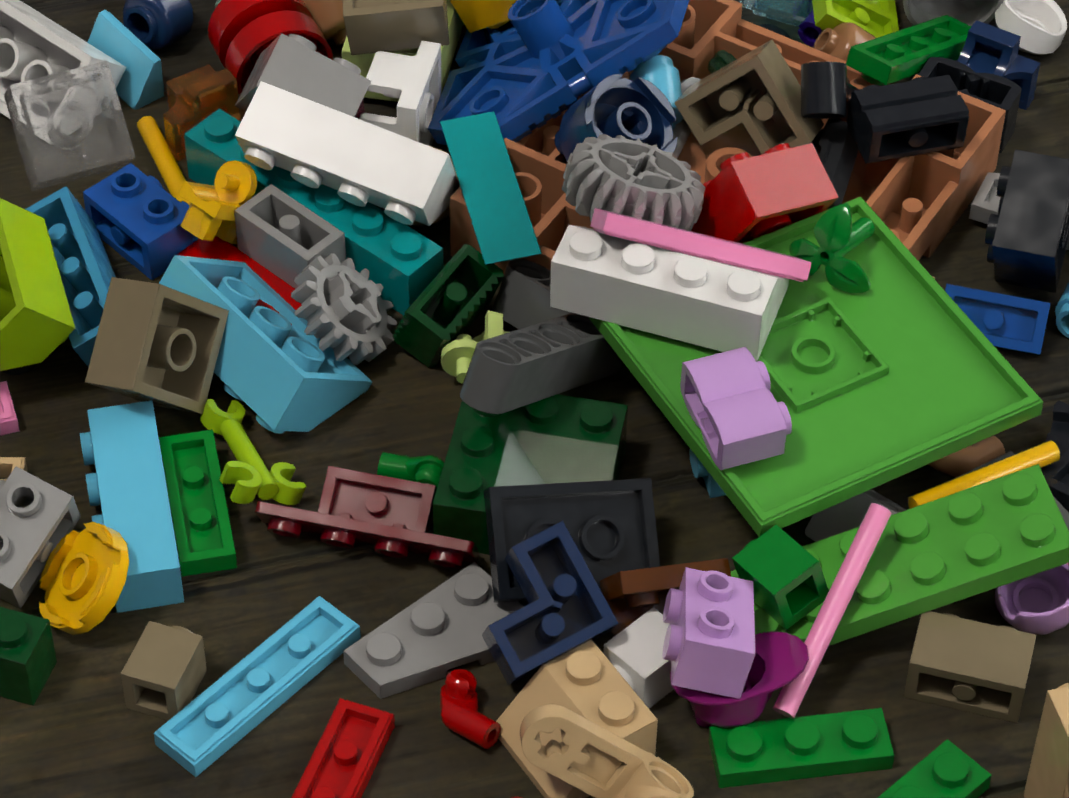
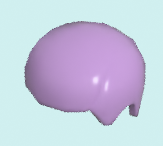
(1036, 602)

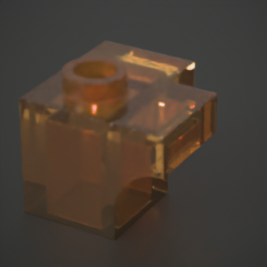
(193, 99)

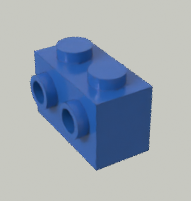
(138, 219)

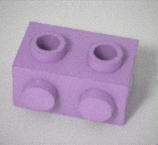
(710, 632)

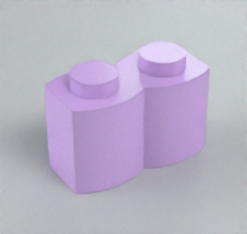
(735, 408)

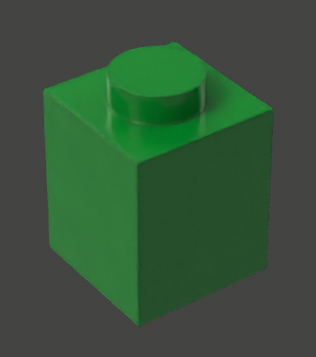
(784, 576)

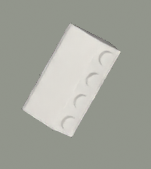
(40, 47)
(347, 156)
(664, 291)

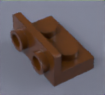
(639, 590)

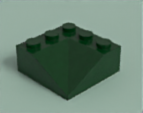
(535, 444)

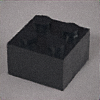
(1032, 222)

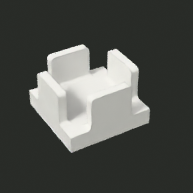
(416, 85)

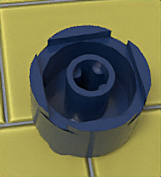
(619, 108)

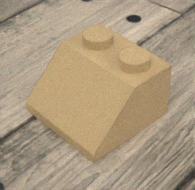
(589, 687)

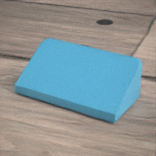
(143, 73)

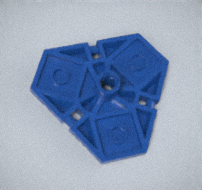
(551, 58)

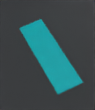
(490, 188)

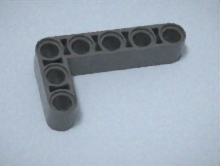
(542, 357)

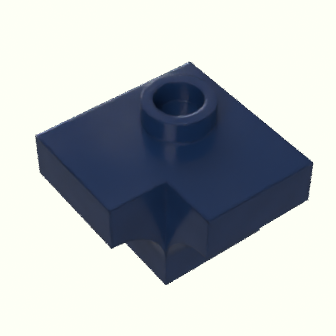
(996, 52)

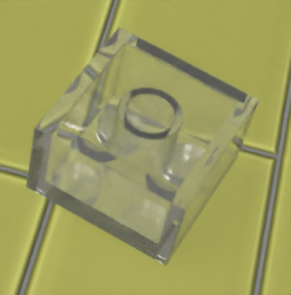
(69, 125)

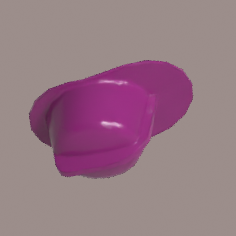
(776, 663)

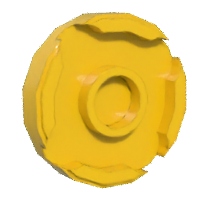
(84, 578)

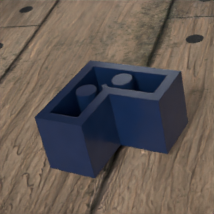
(562, 606)

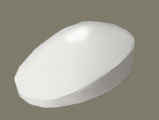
(1036, 21)

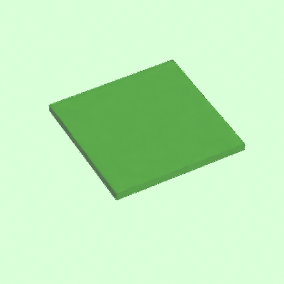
(866, 378)

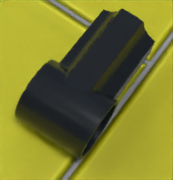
(825, 90)

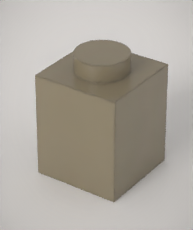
(163, 670)

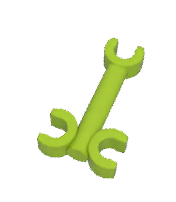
(249, 470)

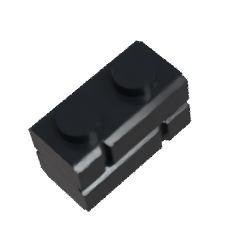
(907, 118)

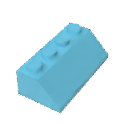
(262, 354)

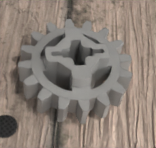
(344, 309)

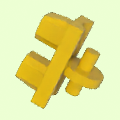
(214, 206)

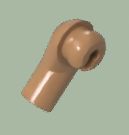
(969, 457)

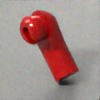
(461, 712)

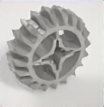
(633, 182)

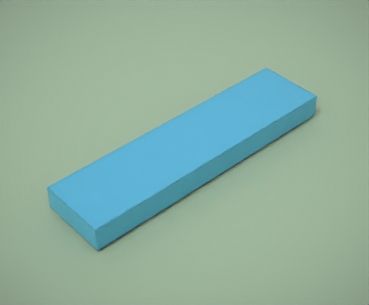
(256, 686)

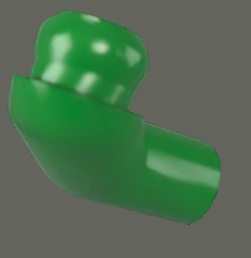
(417, 469)

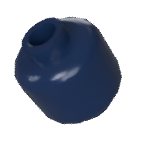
(158, 21)

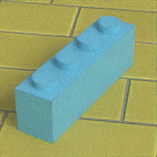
(134, 500)

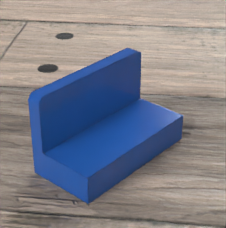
(1004, 318)

